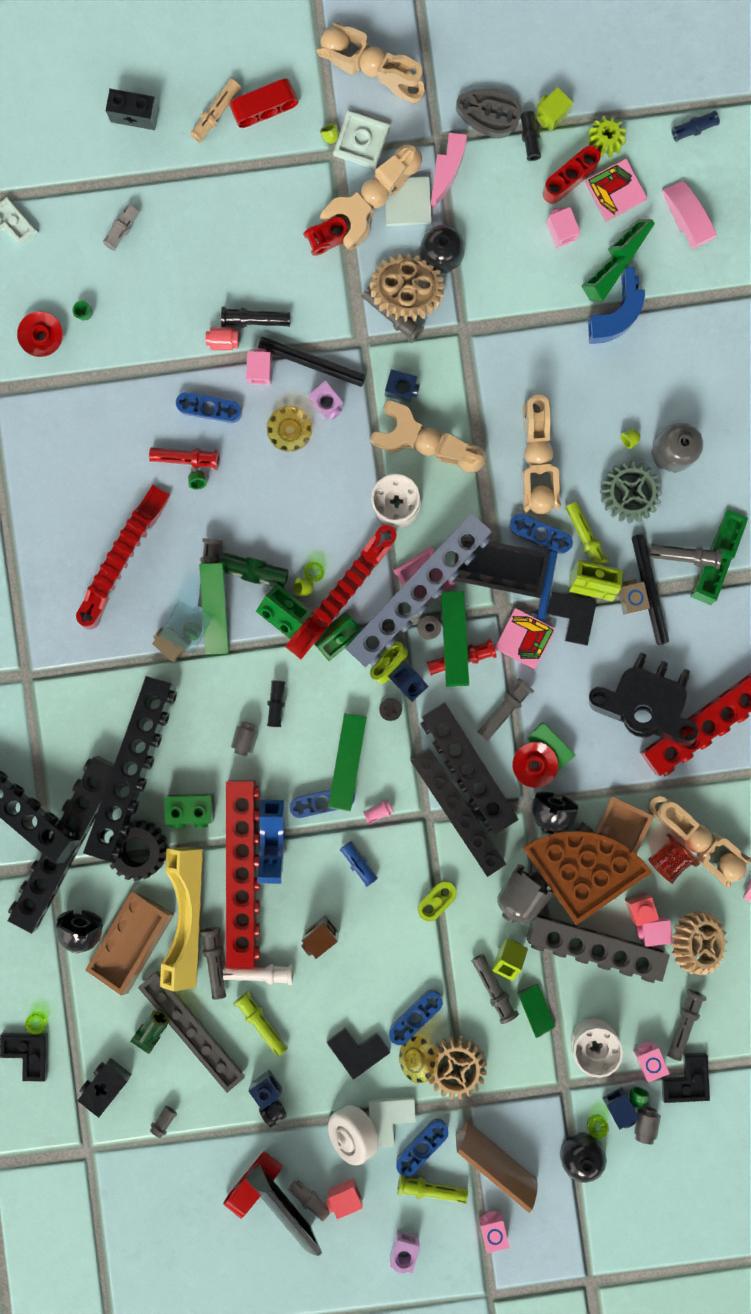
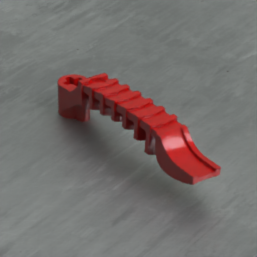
(97, 594)
(338, 597)

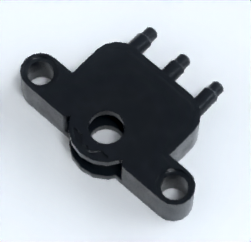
(651, 693)

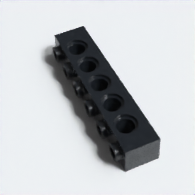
(458, 812)
(504, 815)
(38, 836)

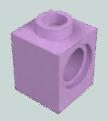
(325, 391)
(404, 1242)

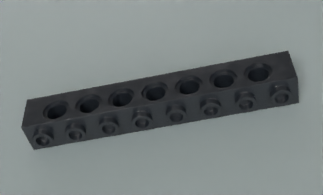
(127, 756)
(21, 914)

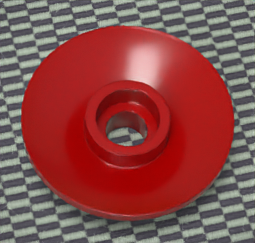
(30, 329)
(546, 768)

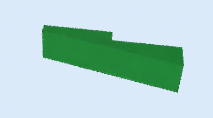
(622, 252)
(728, 539)
(214, 605)
(454, 639)
(347, 762)

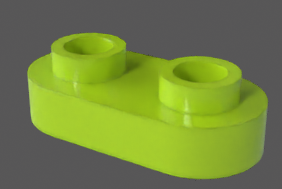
(388, 662)
(438, 901)

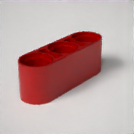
(263, 103)
(576, 165)
(243, 1196)

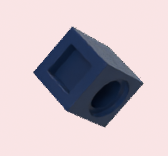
(397, 377)
(408, 681)
(265, 1089)
(621, 1108)

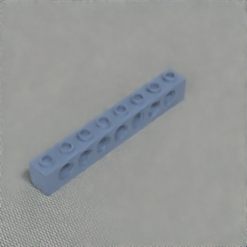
(359, 646)

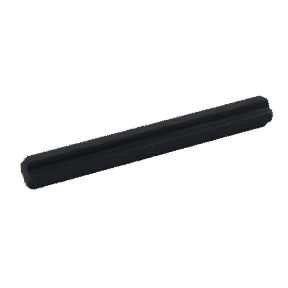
(311, 361)
(647, 577)

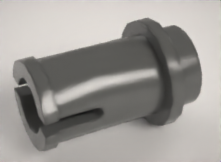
(163, 1121)

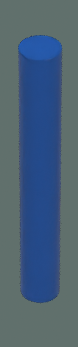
(544, 600)

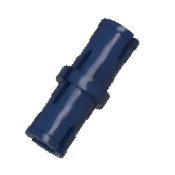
(695, 126)

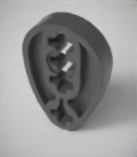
(493, 99)

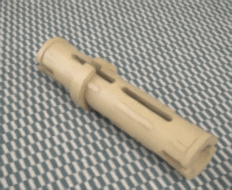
(210, 117)

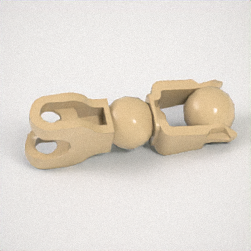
(389, 68)
(373, 194)
(427, 441)
(539, 455)
(700, 840)

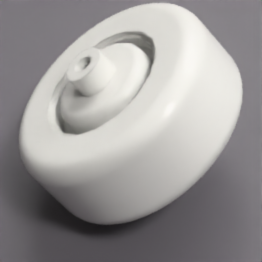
(353, 1135)

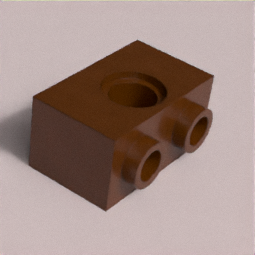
(319, 937)

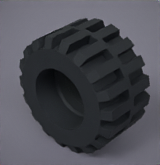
(157, 847)

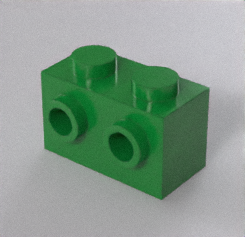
(283, 611)
(189, 809)

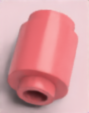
(222, 338)

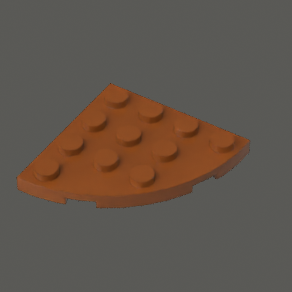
(585, 869)

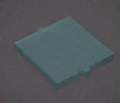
(185, 627)

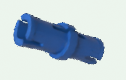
(358, 864)

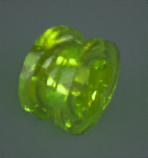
(310, 566)
(31, 1017)
(603, 1129)

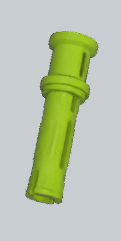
(591, 545)
(254, 1015)
(421, 1189)

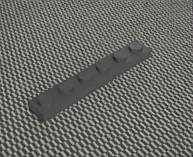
(193, 1033)

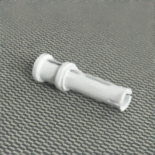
(269, 974)

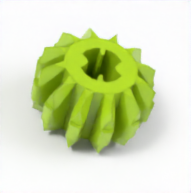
(609, 130)

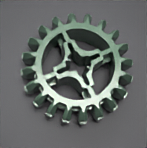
(639, 498)

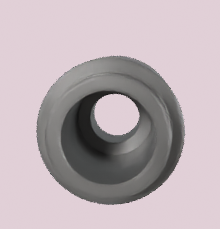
(429, 635)
(244, 738)
(647, 1126)

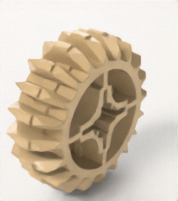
(705, 943)
(464, 1063)

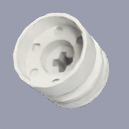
(392, 488)
(601, 1060)

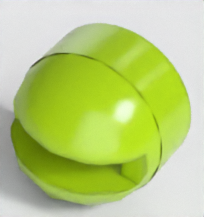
(330, 133)
(630, 438)
(303, 587)

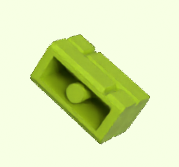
(595, 580)

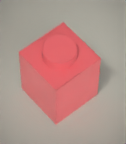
(641, 909)
(344, 1199)

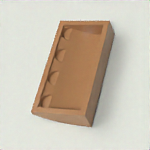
(624, 824)
(129, 943)
(497, 1166)

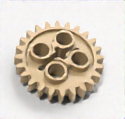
(400, 287)

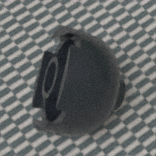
(442, 248)
(553, 813)
(78, 931)
(583, 1157)

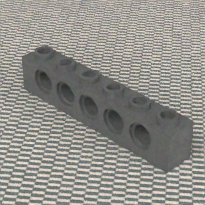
(652, 970)

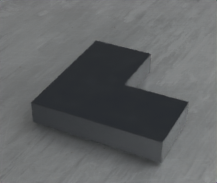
(578, 611)
(31, 1048)
(357, 1058)
(693, 1085)

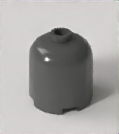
(669, 451)
(523, 896)

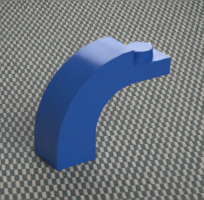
(611, 326)
(271, 841)

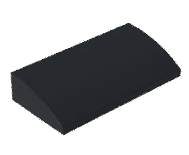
(504, 568)
(284, 1209)

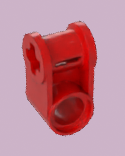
(324, 235)

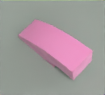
(447, 167)
(689, 214)

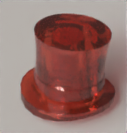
(673, 859)

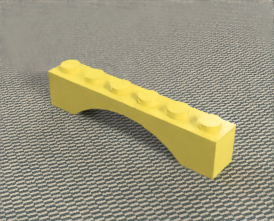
(180, 963)

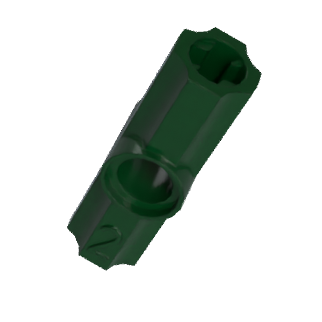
(254, 570)

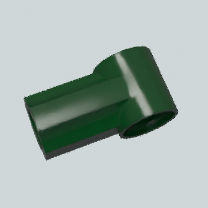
(150, 1031)

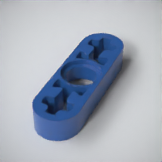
(213, 416)
(554, 545)
(304, 800)
(399, 1024)
(421, 1137)

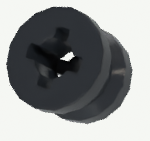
(392, 707)
(273, 1113)

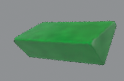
(337, 636)
(545, 735)
(536, 1010)

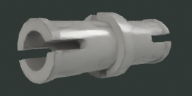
(120, 227)
(309, 1200)

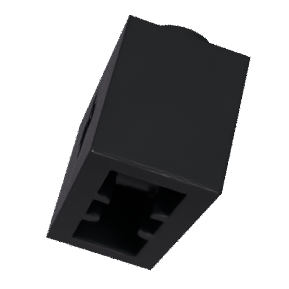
(132, 109)
(98, 1099)

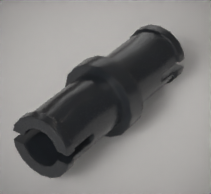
(530, 136)
(276, 703)

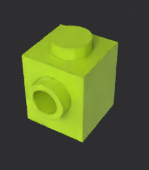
(553, 109)
(510, 959)

